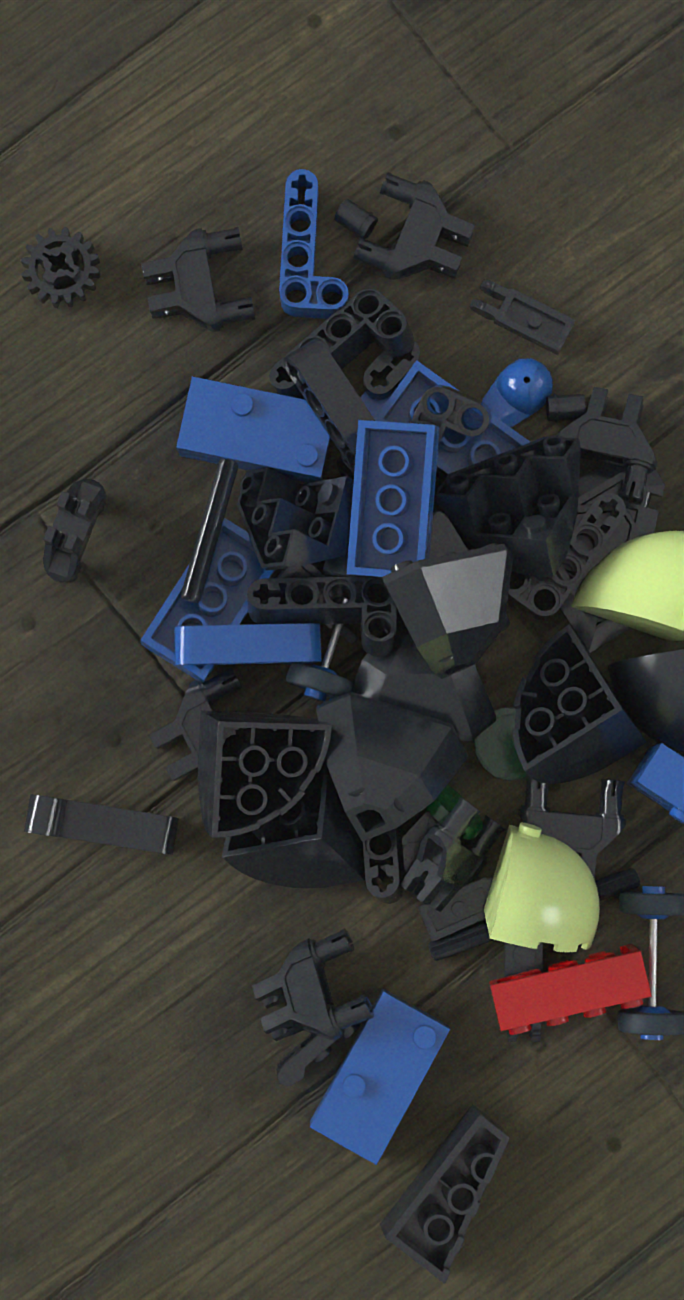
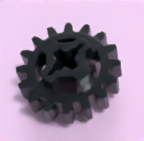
(67, 253)

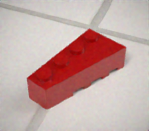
(570, 990)

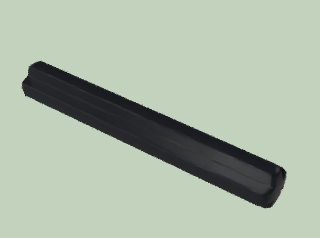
(209, 530)

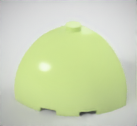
(639, 585)
(541, 893)

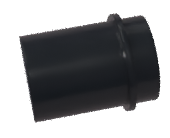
(356, 219)
(565, 407)

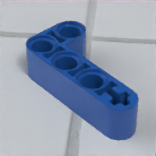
(304, 244)
(248, 644)

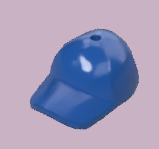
(515, 400)

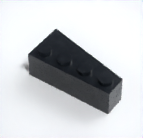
(446, 1194)

